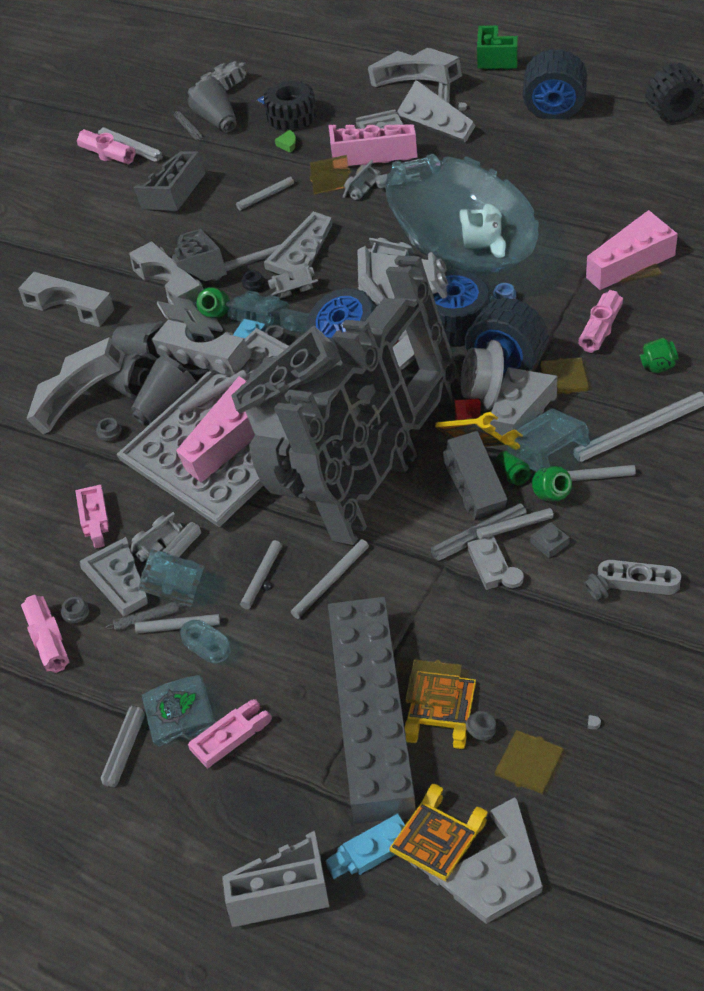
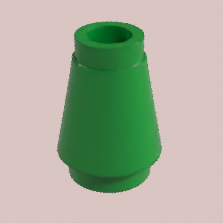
(514, 469)

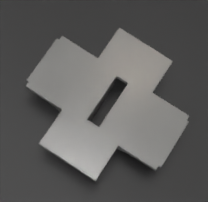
(196, 322)

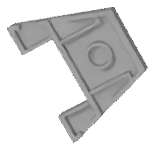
(498, 875)

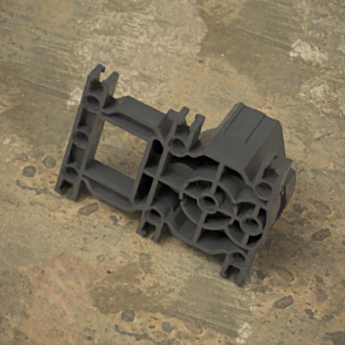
(354, 422)

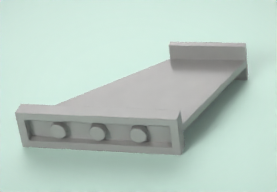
(376, 265)

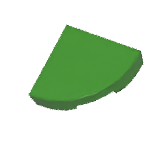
(286, 141)

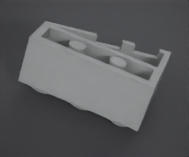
(522, 398)
(277, 886)

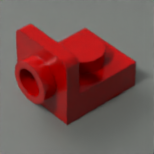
(467, 409)

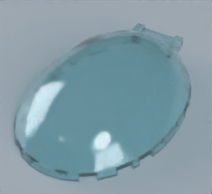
(428, 203)

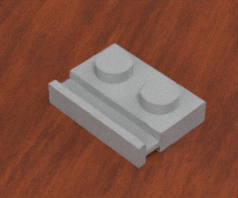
(379, 119)

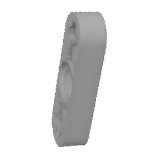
(649, 570)

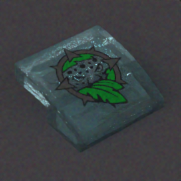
(178, 709)

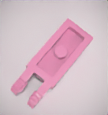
(229, 733)

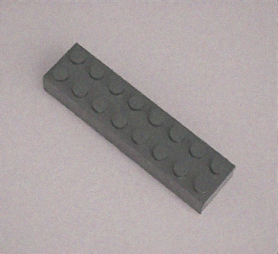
(370, 711)

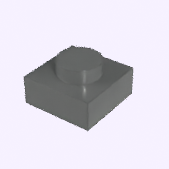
(549, 540)

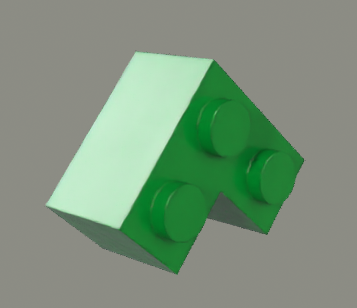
(496, 50)

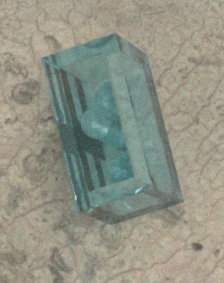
(171, 577)

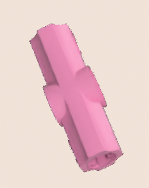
(106, 146)
(600, 321)
(45, 633)

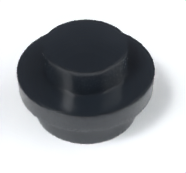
(253, 280)

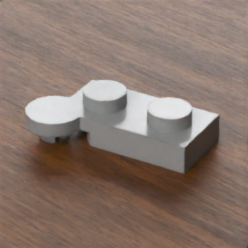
(492, 565)

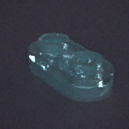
(207, 643)

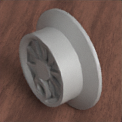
(483, 374)

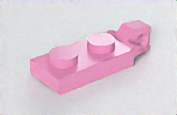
(93, 514)

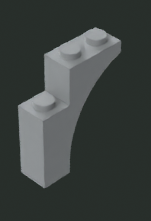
(425, 65)
(76, 376)

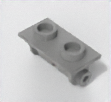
(355, 185)
(383, 246)
(284, 286)
(163, 529)

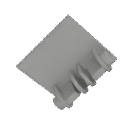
(227, 74)

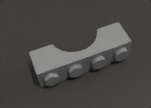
(153, 263)
(46, 291)
(224, 354)

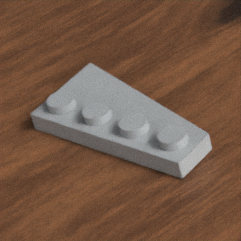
(433, 113)
(301, 246)

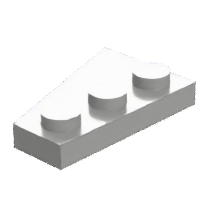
(116, 576)

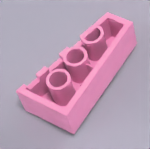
(373, 143)
(630, 250)
(216, 437)

